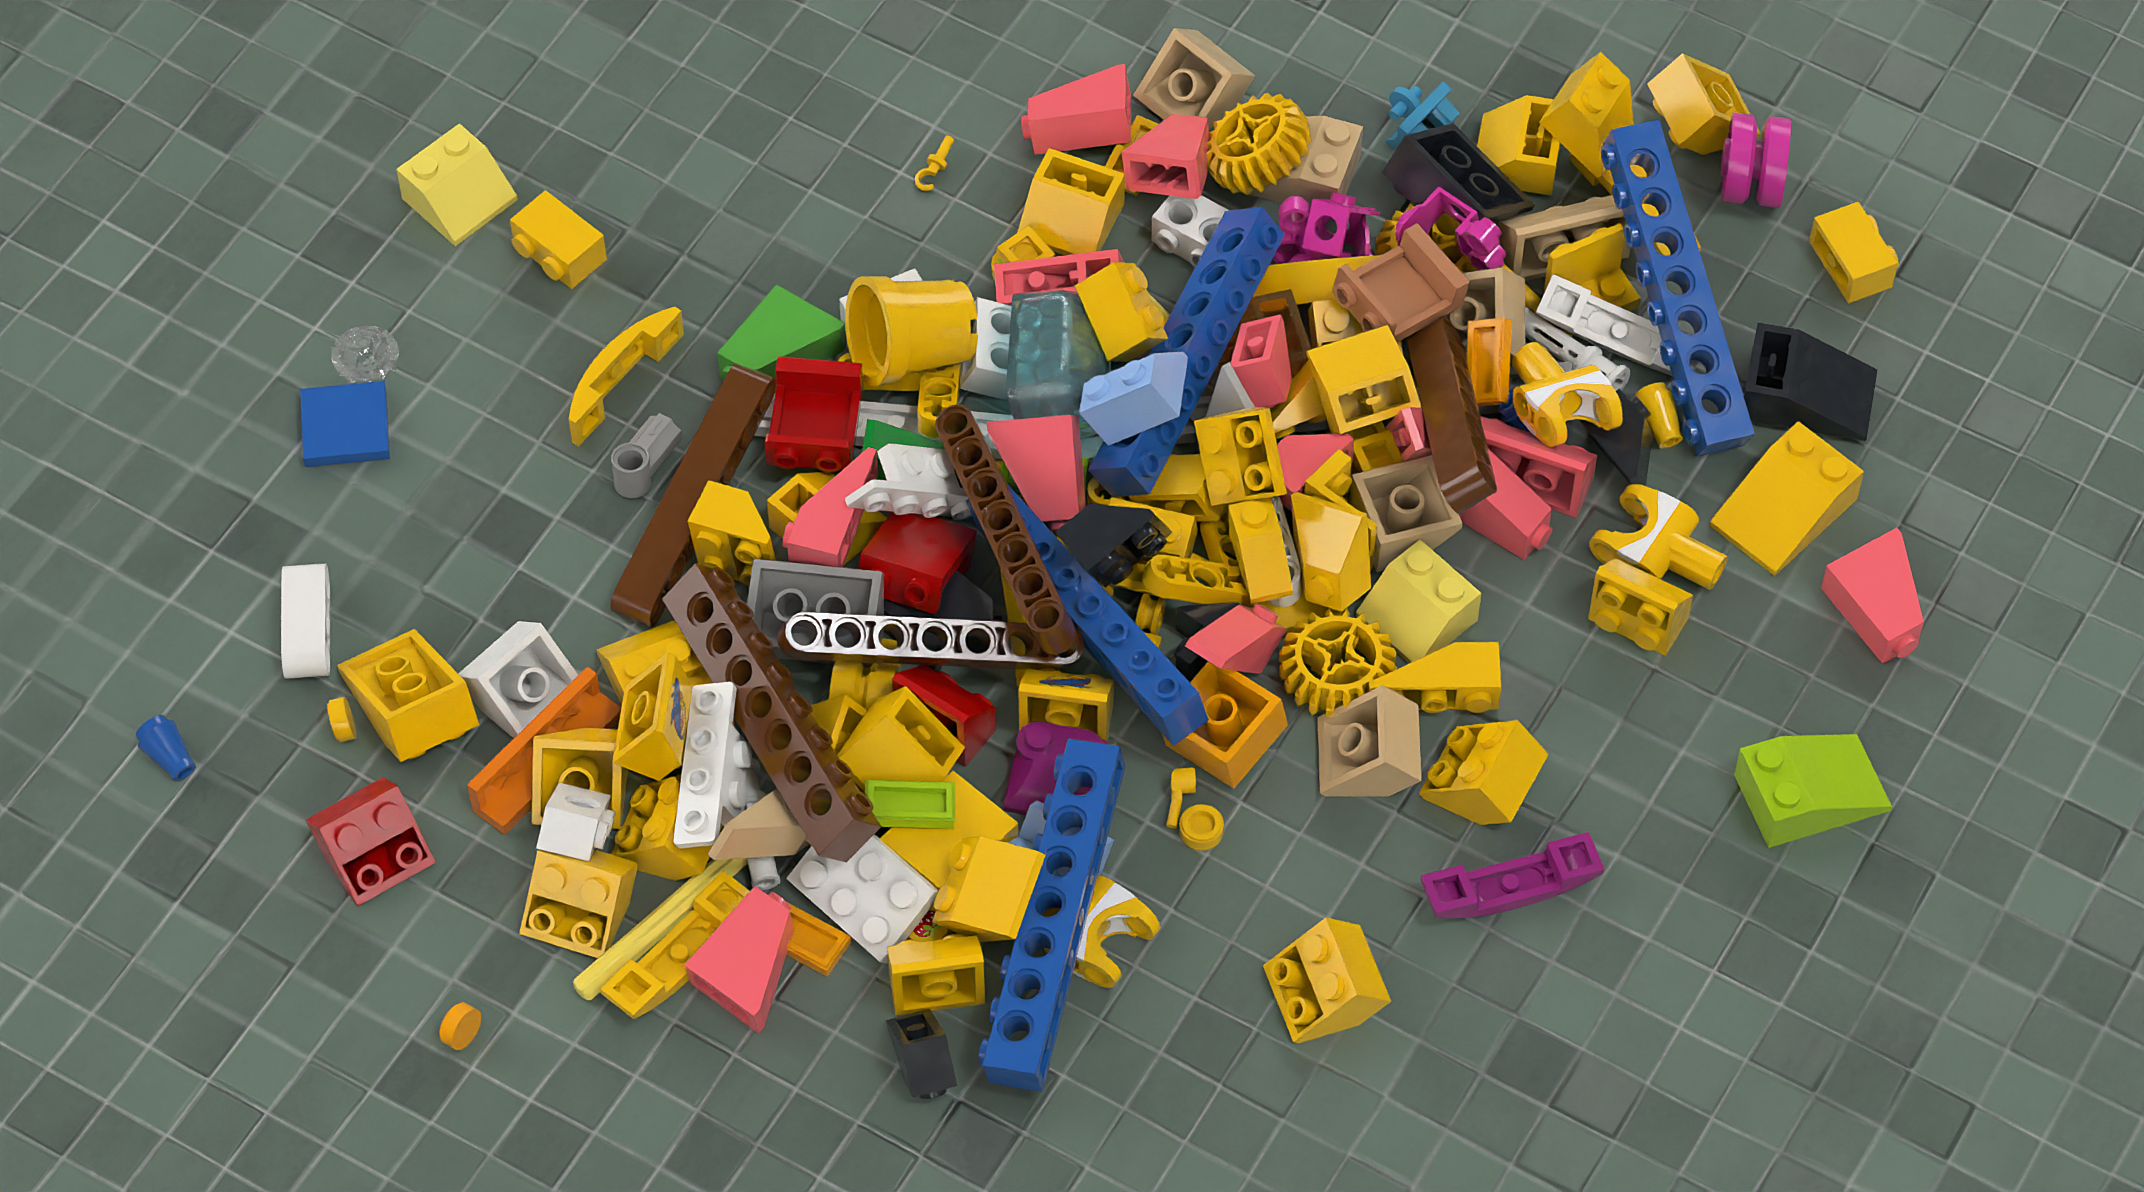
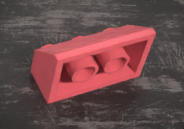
(1555, 474)

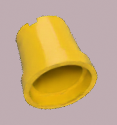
(908, 326)

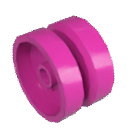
(1750, 160)

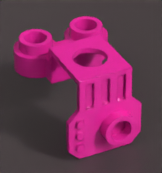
(1339, 209)
(1293, 221)
(1475, 238)

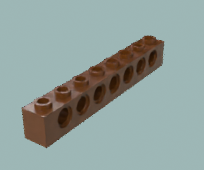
(773, 713)

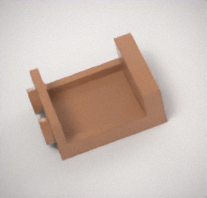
(1402, 287)

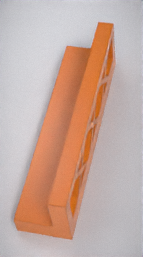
(504, 786)

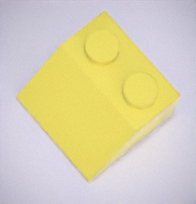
(455, 185)
(1421, 603)

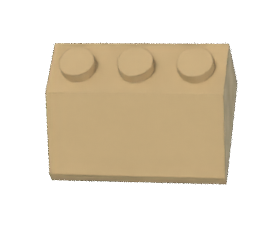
(1534, 236)

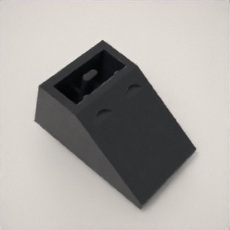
(1808, 382)

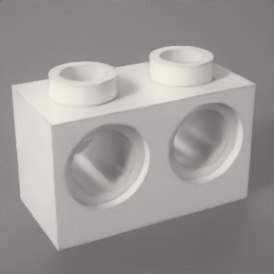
(1199, 222)
(988, 367)

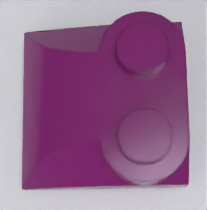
(1035, 760)

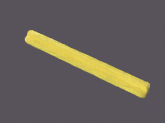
(651, 928)

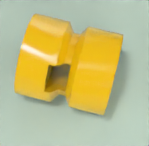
(861, 683)

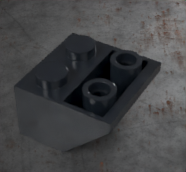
(1113, 539)

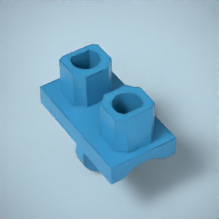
(1407, 104)

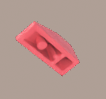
(1049, 273)
(1410, 434)
(825, 523)
(1240, 639)

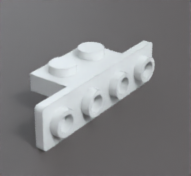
(917, 482)
(712, 767)

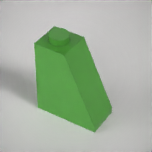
(782, 328)

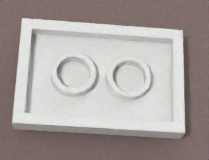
(869, 897)

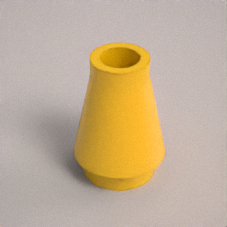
(1663, 413)

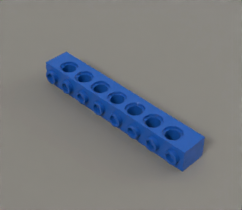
(1646, 147)
(1201, 329)
(1115, 638)
(1027, 1061)

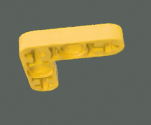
(929, 383)
(1175, 576)

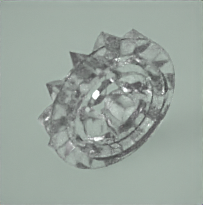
(358, 342)

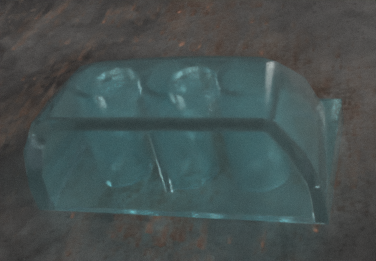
(1051, 356)

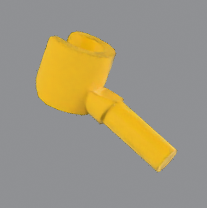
(1182, 782)

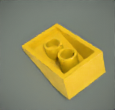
(1788, 499)
(410, 695)

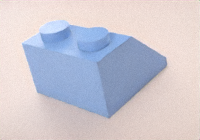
(1135, 396)

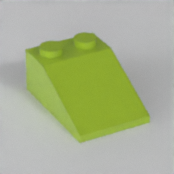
(1808, 785)

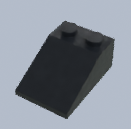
(1453, 162)

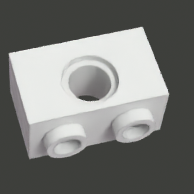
(575, 822)

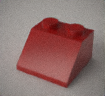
(964, 714)

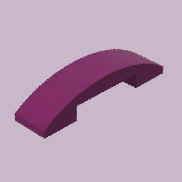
(1513, 883)

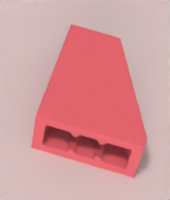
(1081, 113)
(1169, 158)
(1044, 463)
(1512, 515)
(1878, 595)
(745, 957)

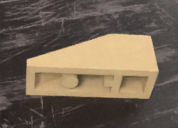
(761, 831)

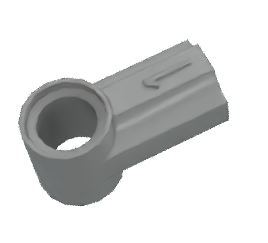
(641, 457)

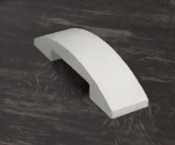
(1603, 324)

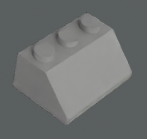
(789, 588)

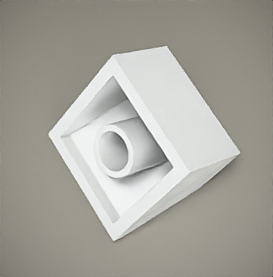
(518, 676)

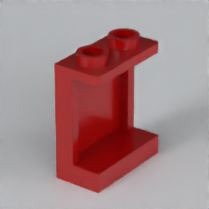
(814, 414)
(918, 557)

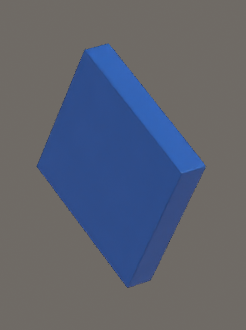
(344, 424)

